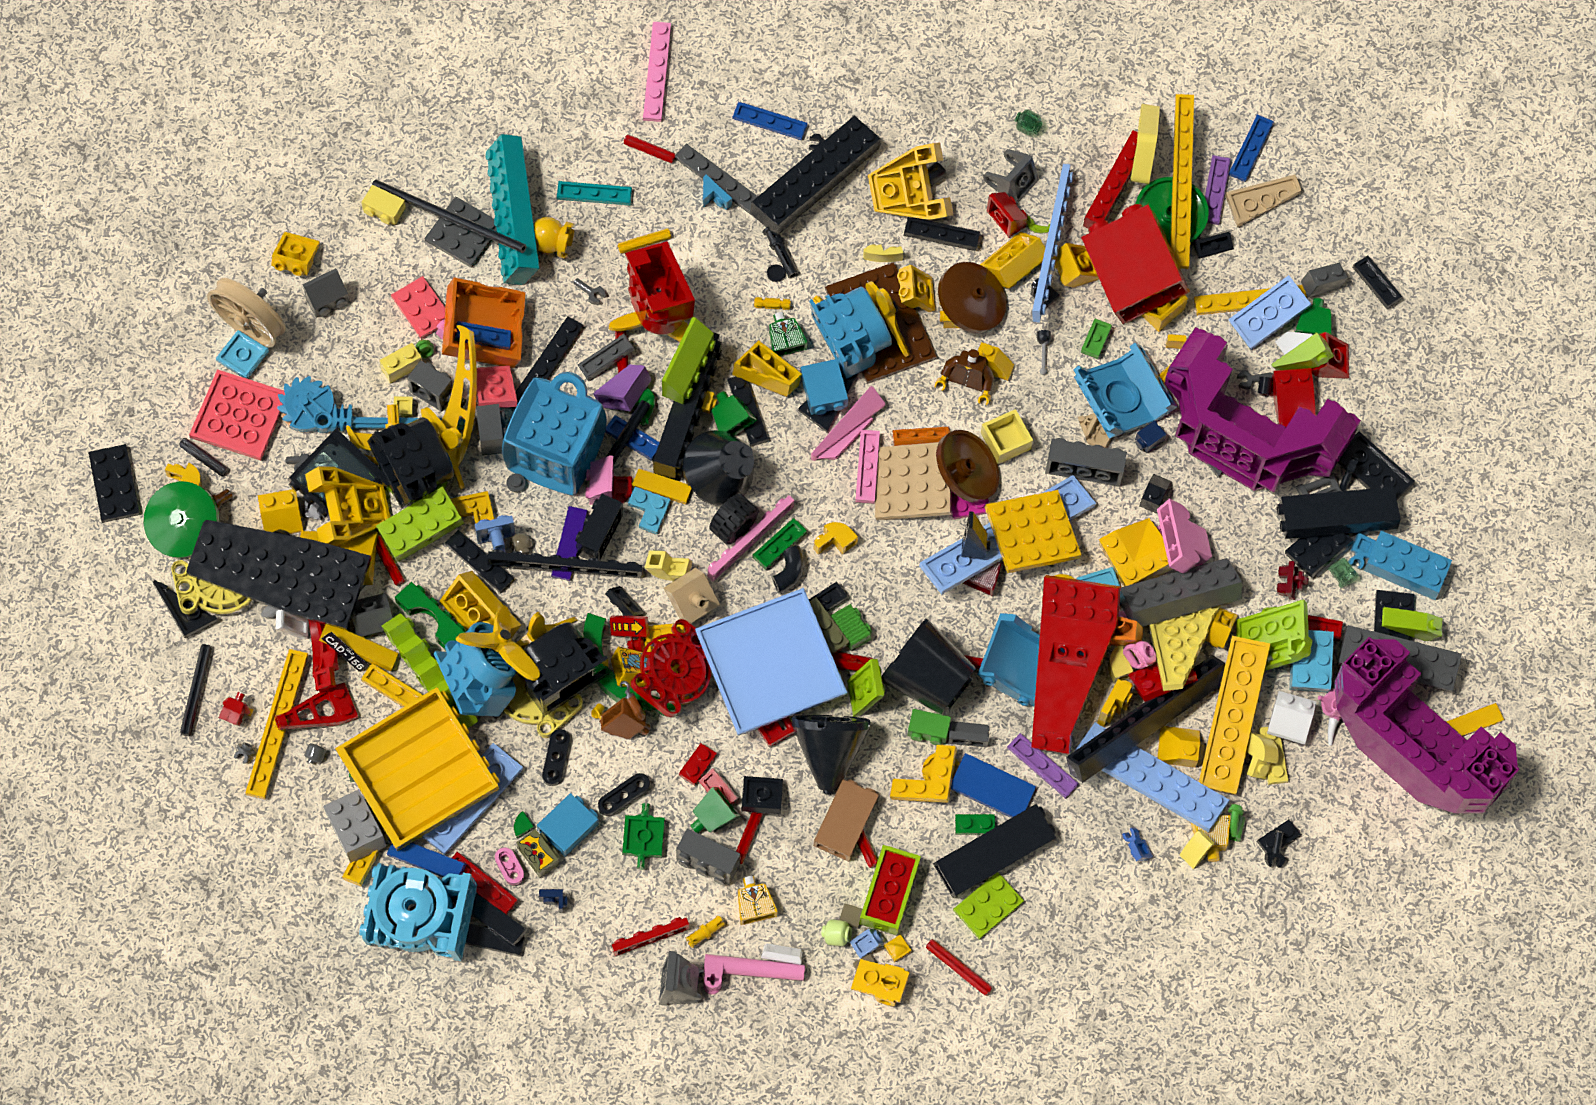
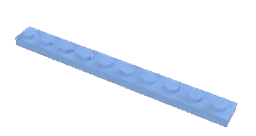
(1051, 248)

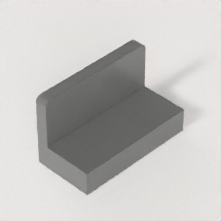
(968, 734)

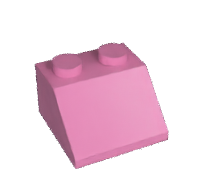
(600, 479)

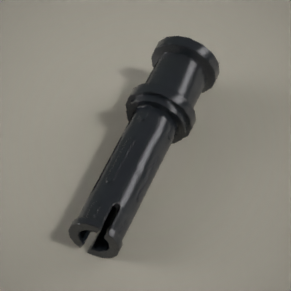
(790, 269)

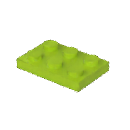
(865, 687)
(988, 905)

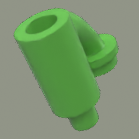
(1237, 822)

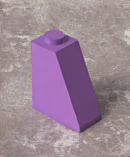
(624, 388)

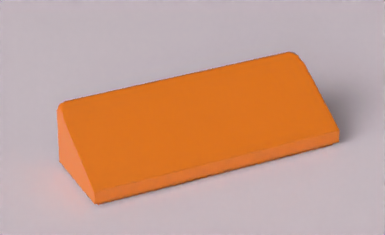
(918, 435)

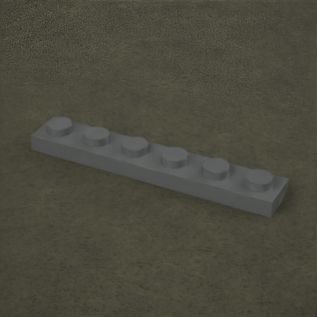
(702, 166)

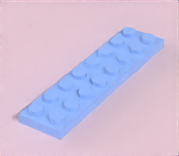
(1164, 784)

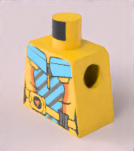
(627, 665)

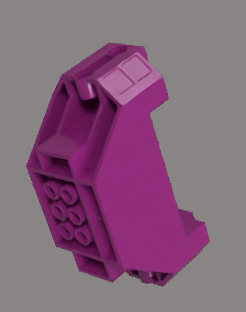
(1237, 437)
(1414, 741)

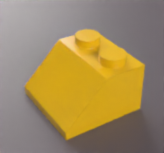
(1074, 265)
(280, 511)

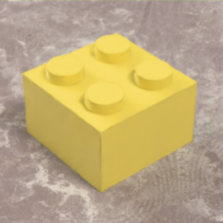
(1006, 436)

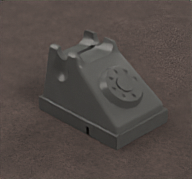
(679, 981)

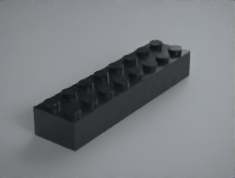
(815, 175)
(682, 419)

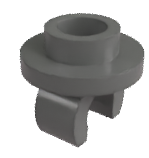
(245, 749)

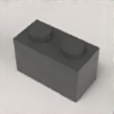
(1324, 279)

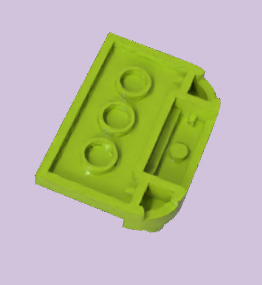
(1281, 627)

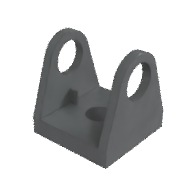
(1019, 180)

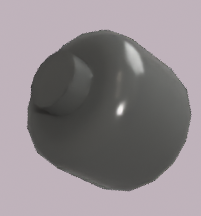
(315, 753)

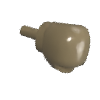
(522, 543)

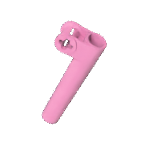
(718, 965)

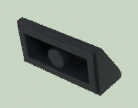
(1213, 244)

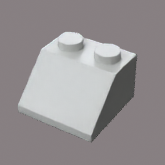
(1291, 717)

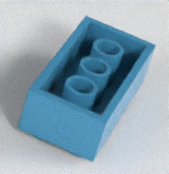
(1408, 565)

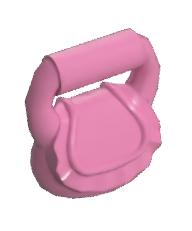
(1143, 652)

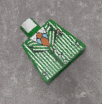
(786, 336)

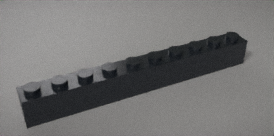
(1143, 722)

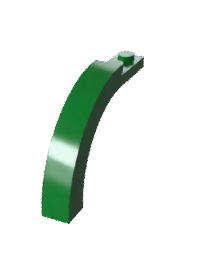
(594, 630)

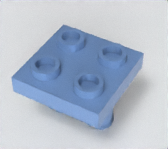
(495, 531)

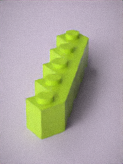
(416, 655)

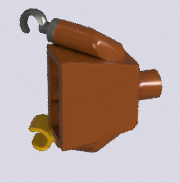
(624, 717)

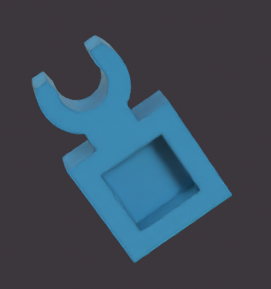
(1362, 548)

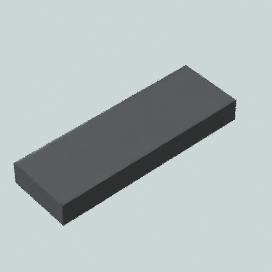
(606, 357)

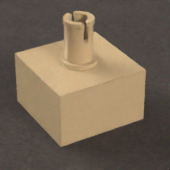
(691, 596)

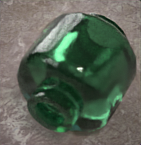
(1028, 122)

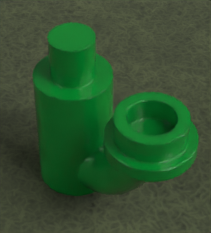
(647, 396)

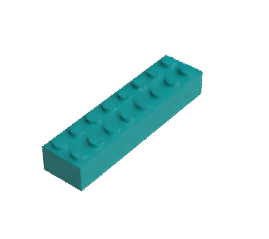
(512, 207)

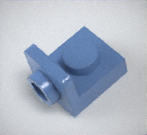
(867, 942)

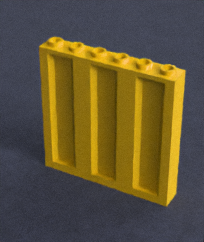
(418, 768)

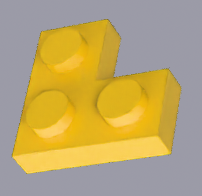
(474, 504)

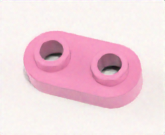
(509, 867)

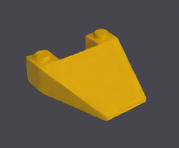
(905, 188)
(352, 504)

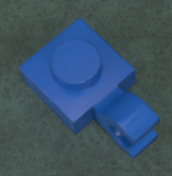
(1138, 847)

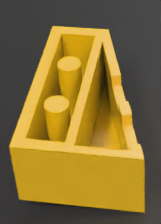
(767, 370)

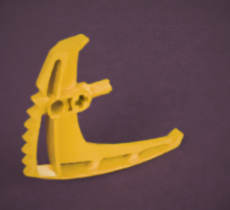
(453, 409)

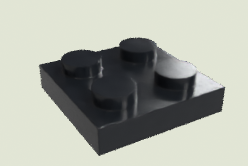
(762, 795)

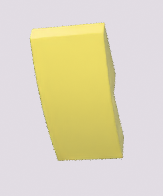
(876, 254)
(1196, 848)

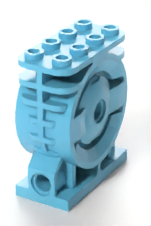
(407, 887)

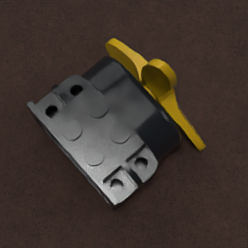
(417, 456)
(565, 662)

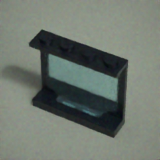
(339, 453)

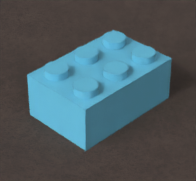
(1314, 671)

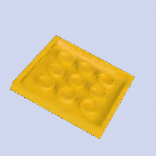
(1032, 531)

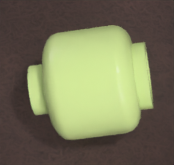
(836, 932)

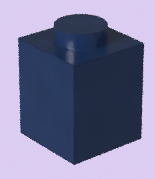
(1150, 437)

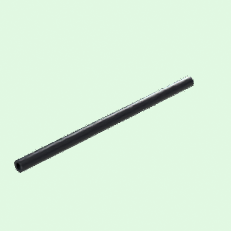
(452, 217)

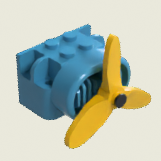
(856, 326)
(482, 666)

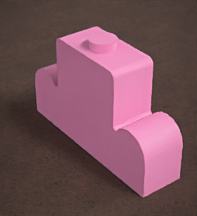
(1183, 540)

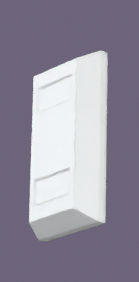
(782, 953)

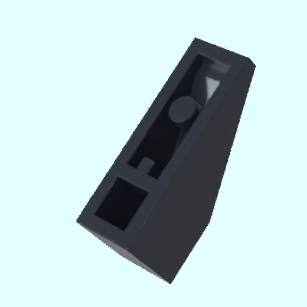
(974, 538)

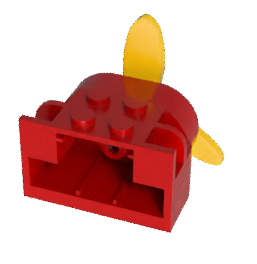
(656, 293)

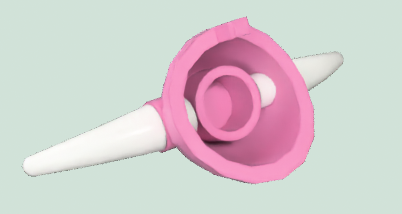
(1329, 708)

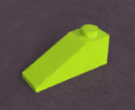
(1308, 354)
(1413, 623)

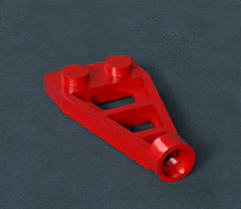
(341, 704)

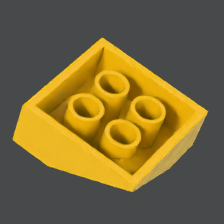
(1136, 552)

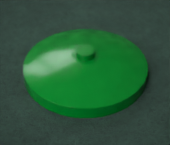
(1159, 197)
(176, 517)

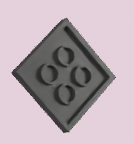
(458, 241)

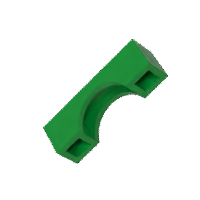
(414, 601)

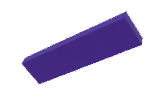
(567, 545)

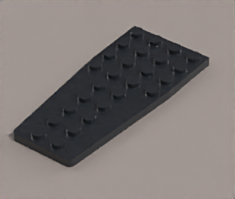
(281, 571)

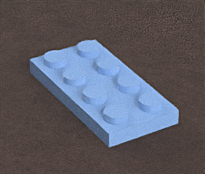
(1269, 312)

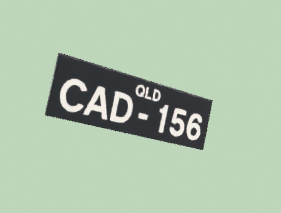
(346, 652)

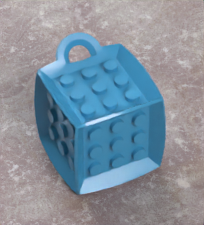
(554, 434)

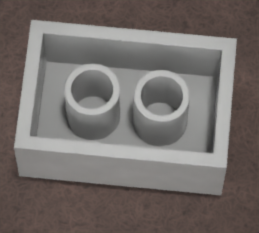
(354, 826)

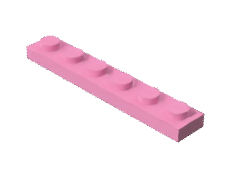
(657, 71)
(755, 532)

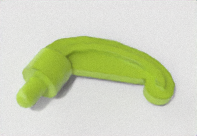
(1037, 228)

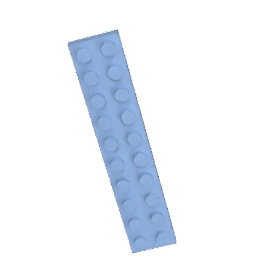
(949, 569)

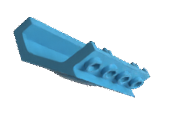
(1125, 392)

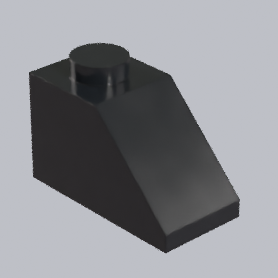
(1154, 493)

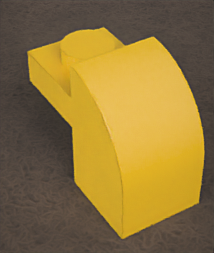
(179, 473)
(837, 534)

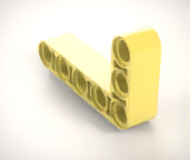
(1145, 143)

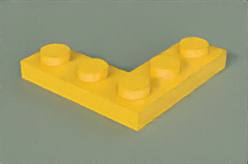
(931, 790)

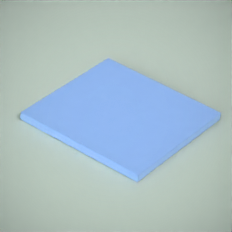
(770, 661)

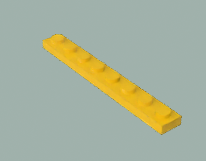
(272, 737)

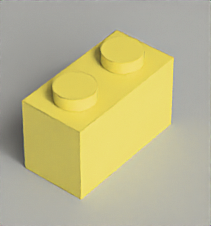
(383, 205)
(400, 362)

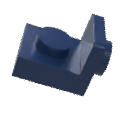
(550, 896)

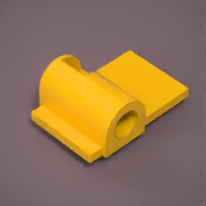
(875, 978)

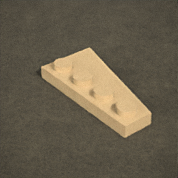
(1259, 198)

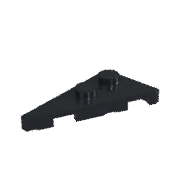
(187, 623)

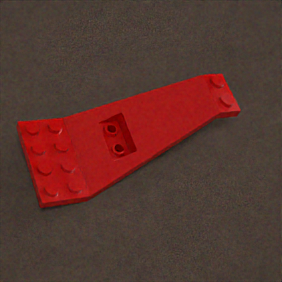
(1075, 618)

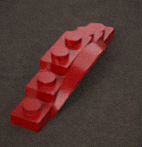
(324, 659)

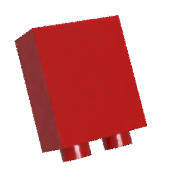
(1134, 263)

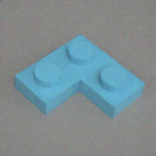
(654, 507)

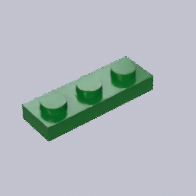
(783, 539)

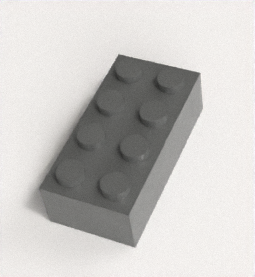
(1086, 462)

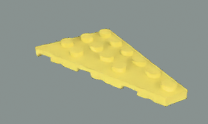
(1178, 645)

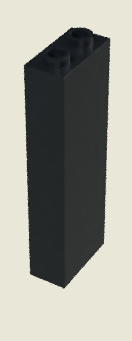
(1338, 512)
(995, 850)

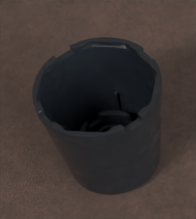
(929, 669)

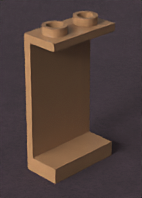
(845, 819)

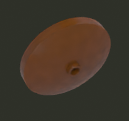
(972, 297)
(967, 466)

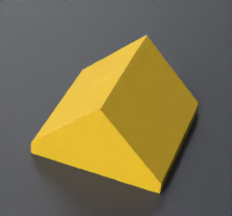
(1166, 313)

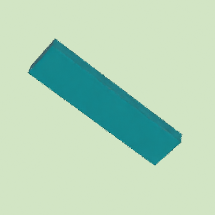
(594, 193)

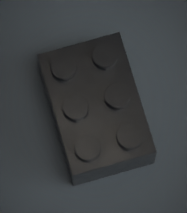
(599, 527)

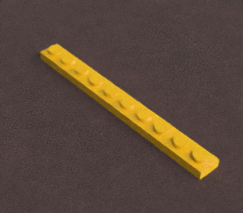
(1182, 178)

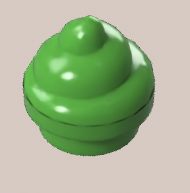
(424, 348)

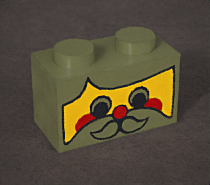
(538, 853)

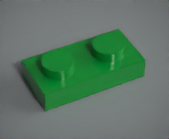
(974, 823)

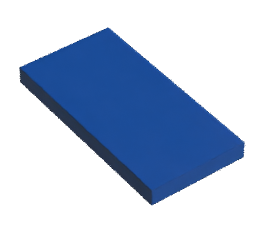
(991, 786)

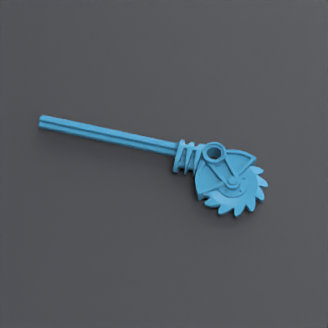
(308, 404)

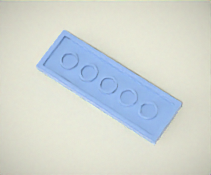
(449, 833)

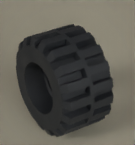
(733, 519)

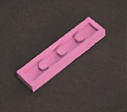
(867, 466)

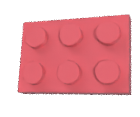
(420, 306)
(495, 387)

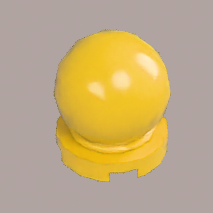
(553, 236)

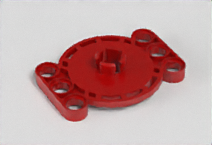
(661, 678)

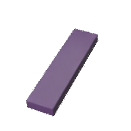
(1216, 187)
(1042, 766)

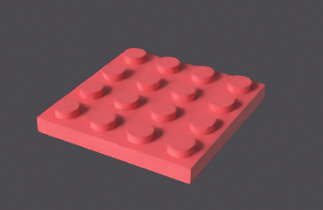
(238, 415)

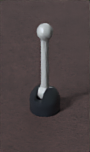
(1043, 337)

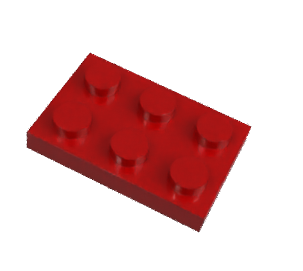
(1148, 682)

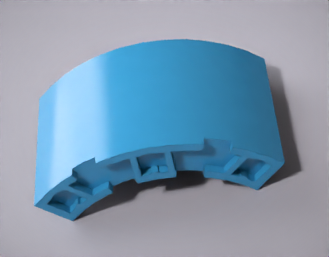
(1012, 659)

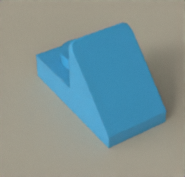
(713, 191)

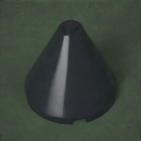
(830, 745)

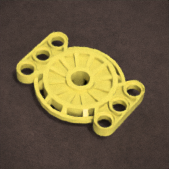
(204, 591)
(524, 706)

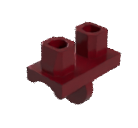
(1294, 580)

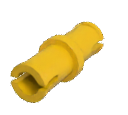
(705, 931)

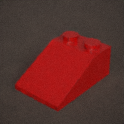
(1290, 391)

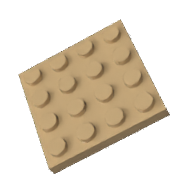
(910, 483)

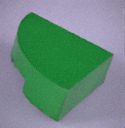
(522, 825)

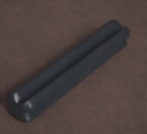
(203, 457)

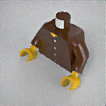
(970, 371)

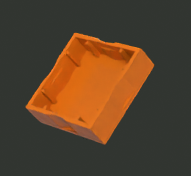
(484, 306)

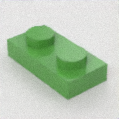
(1096, 338)

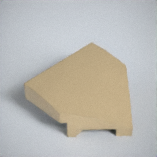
(1094, 431)

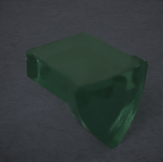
(1343, 572)

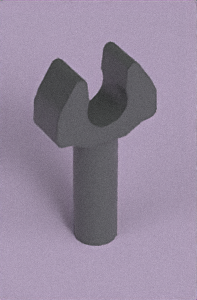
(590, 291)
(1250, 378)

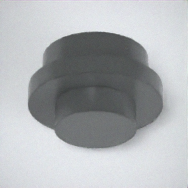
(515, 482)

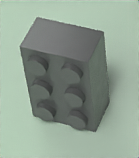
(707, 857)

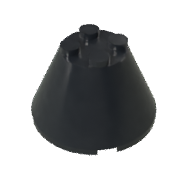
(718, 466)

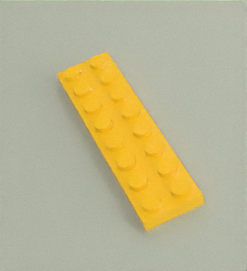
(1234, 715)

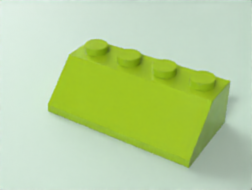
(687, 361)

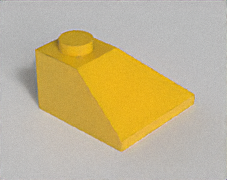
(1179, 746)

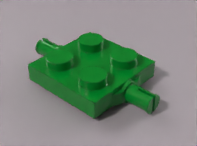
(643, 836)

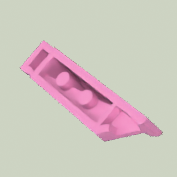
(849, 426)

